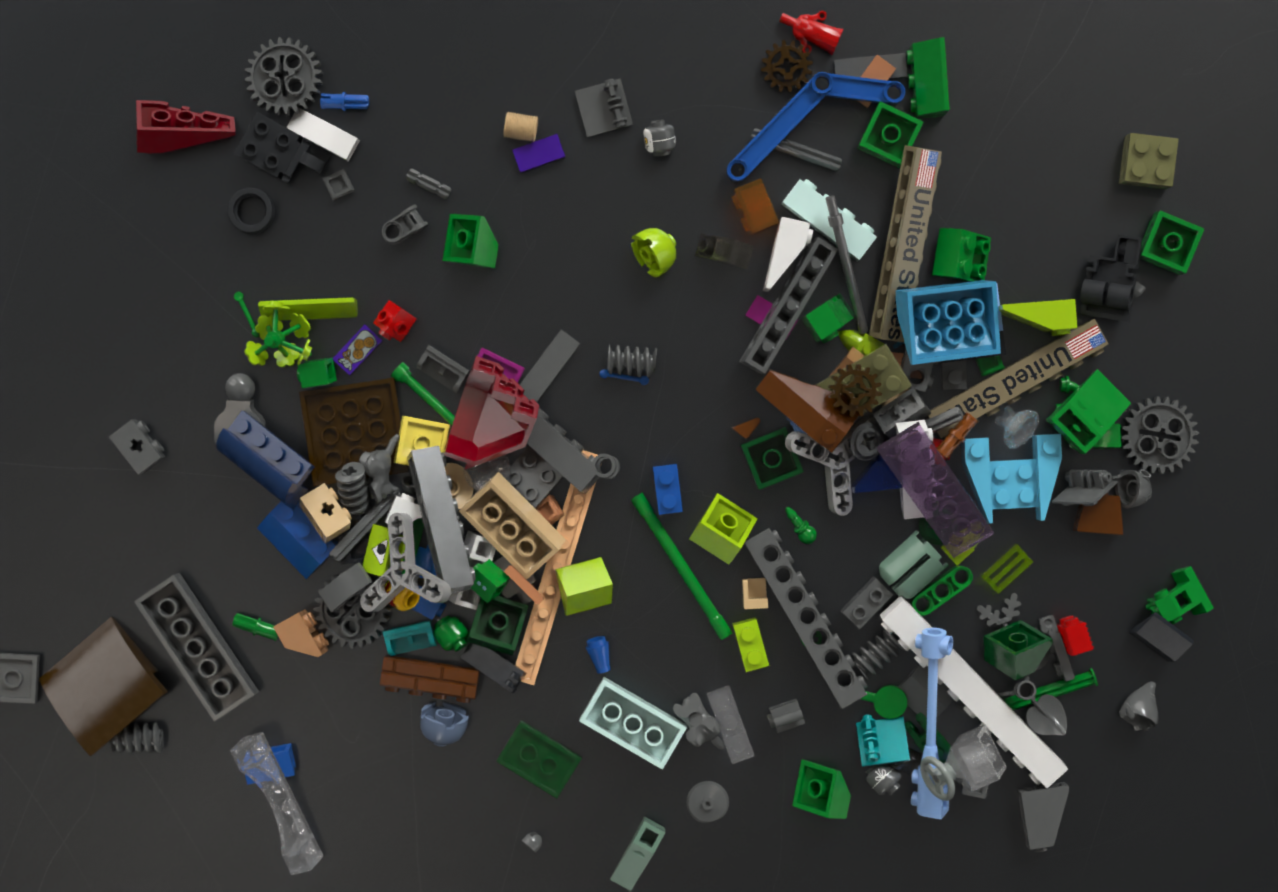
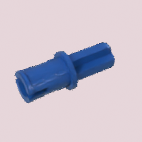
(344, 101)

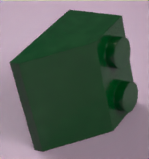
(1016, 649)

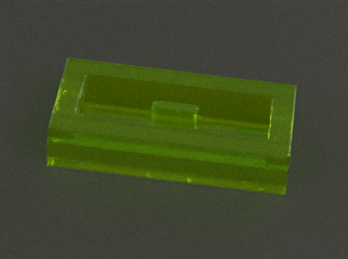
(1022, 555)

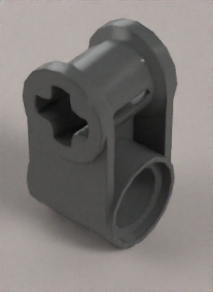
(405, 225)

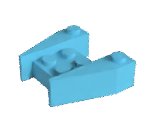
(1013, 482)

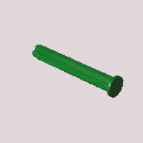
(1055, 689)

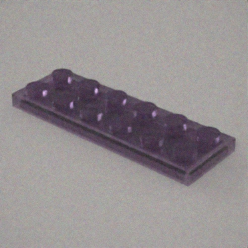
(935, 489)

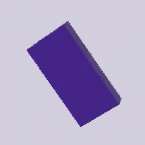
(538, 153)

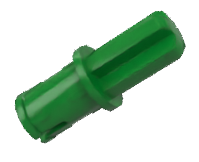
(254, 626)

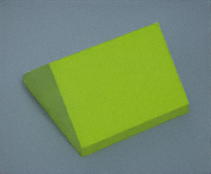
(584, 586)

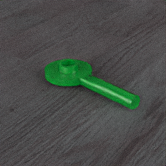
(888, 701)

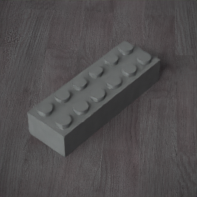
(196, 646)

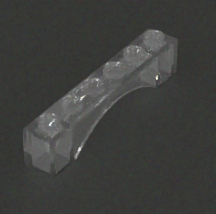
(258, 762)

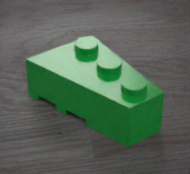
(827, 319)

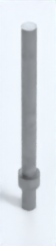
(836, 220)

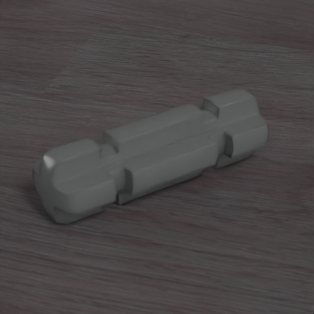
(428, 183)

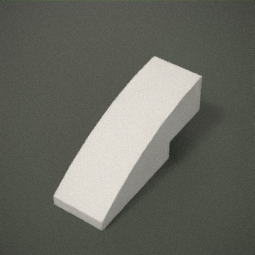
(323, 134)

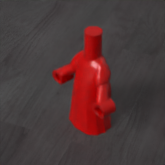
(807, 28)

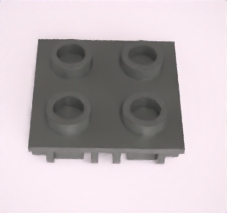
(603, 107)
(533, 476)
(1085, 487)

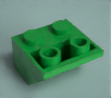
(961, 255)

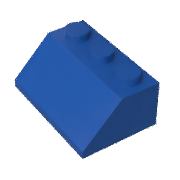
(296, 538)

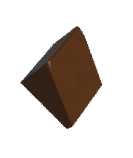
(746, 428)

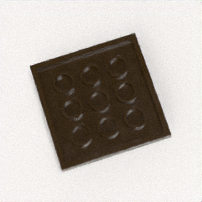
(348, 422)

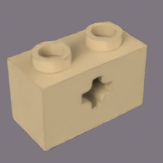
(326, 526)

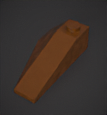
(808, 408)

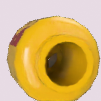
(404, 600)

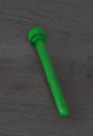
(403, 375)

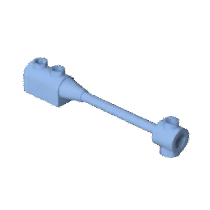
(934, 646)

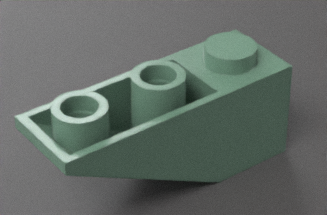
(638, 853)

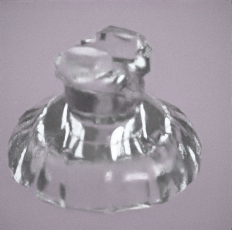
(1018, 426)

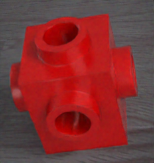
(394, 321)

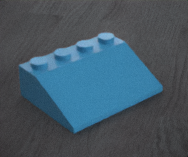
(949, 321)

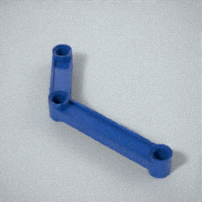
(801, 105)

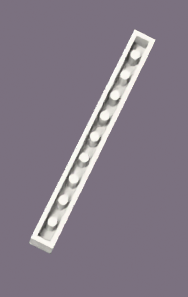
(978, 697)

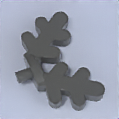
(994, 617)

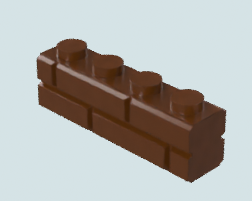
(429, 677)

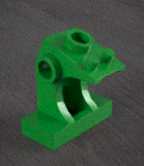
(1192, 591)

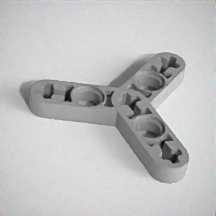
(832, 467)
(394, 573)

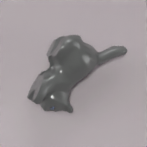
(377, 467)
(701, 725)

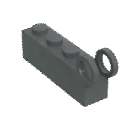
(567, 455)

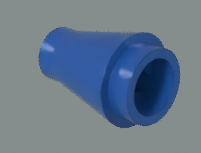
(599, 653)

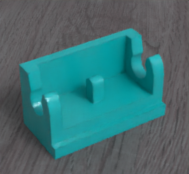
(409, 637)

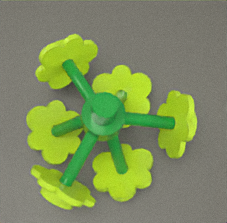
(271, 333)

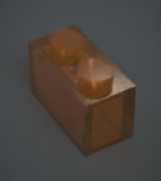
(755, 207)

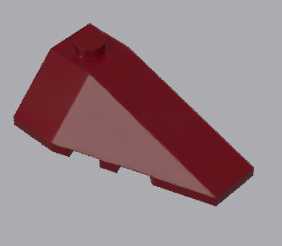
(170, 128)

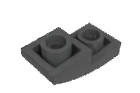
(345, 586)

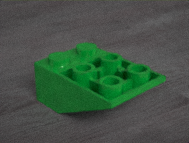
(1089, 412)

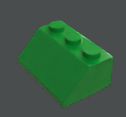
(928, 78)

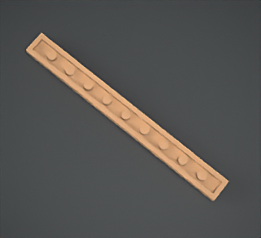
(543, 615)

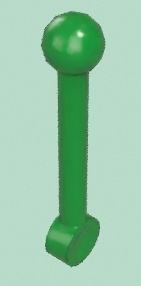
(238, 296)

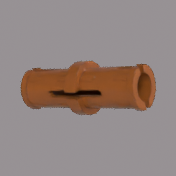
(957, 435)

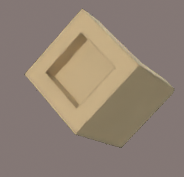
(754, 593)

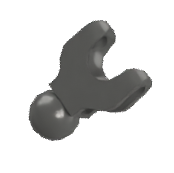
(239, 390)

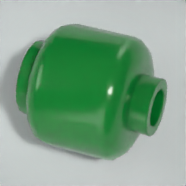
(451, 633)

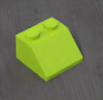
(723, 529)

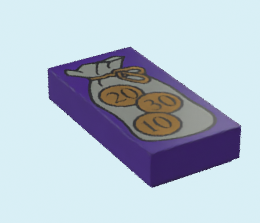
(357, 349)

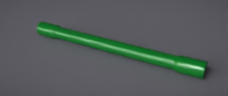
(715, 619)

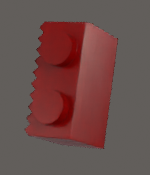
(1074, 635)

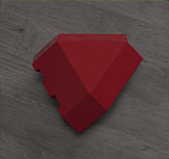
(490, 416)

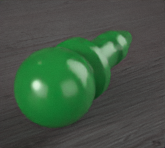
(806, 533)

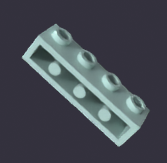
(812, 208)

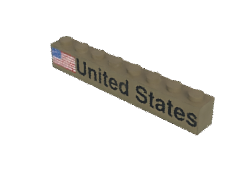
(905, 237)
(1026, 374)

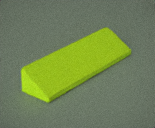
(316, 308)

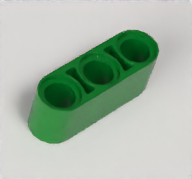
(952, 586)

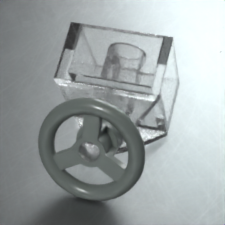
(971, 762)

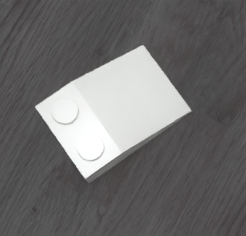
(788, 243)

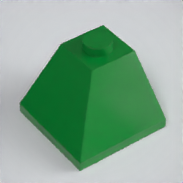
(470, 241)
(821, 791)

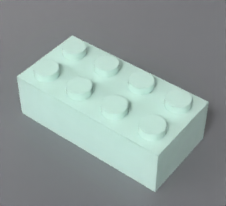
(633, 723)

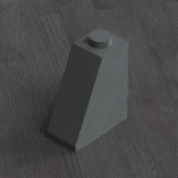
(1042, 814)

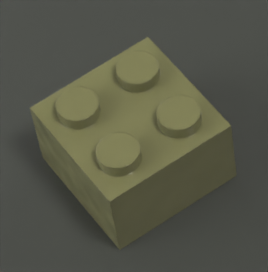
(1148, 161)

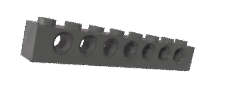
(844, 694)

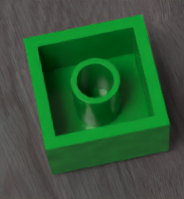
(889, 133)
(1170, 242)

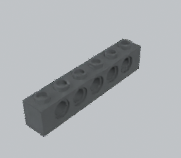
(788, 305)

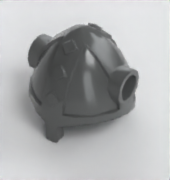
(1133, 487)

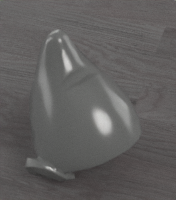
(1141, 708)

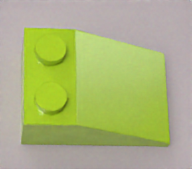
(1046, 316)

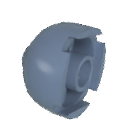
(443, 724)

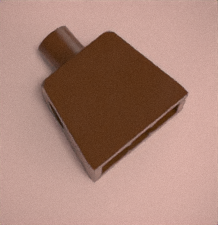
(1100, 518)

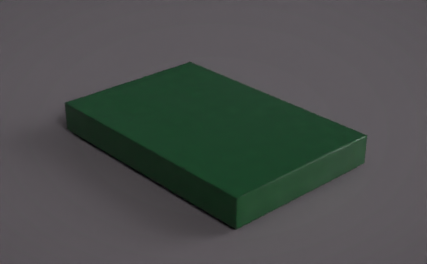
(539, 759)

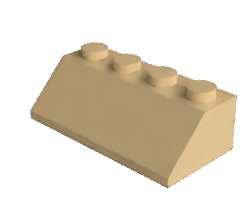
(512, 525)

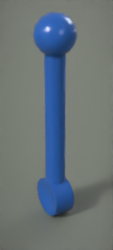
(643, 379)

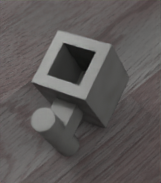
(785, 716)

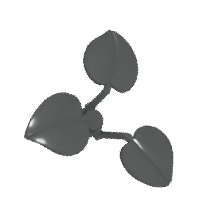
(1046, 715)

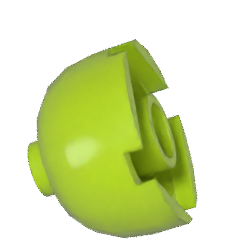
(655, 250)

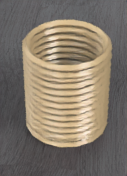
(520, 126)

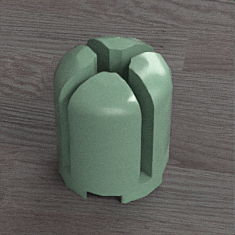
(911, 566)

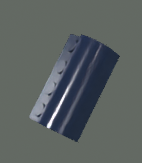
(265, 458)

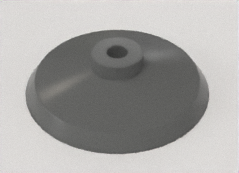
(707, 802)

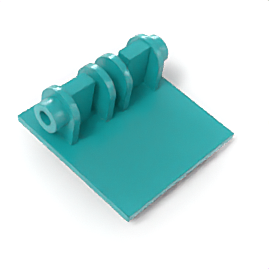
(882, 740)

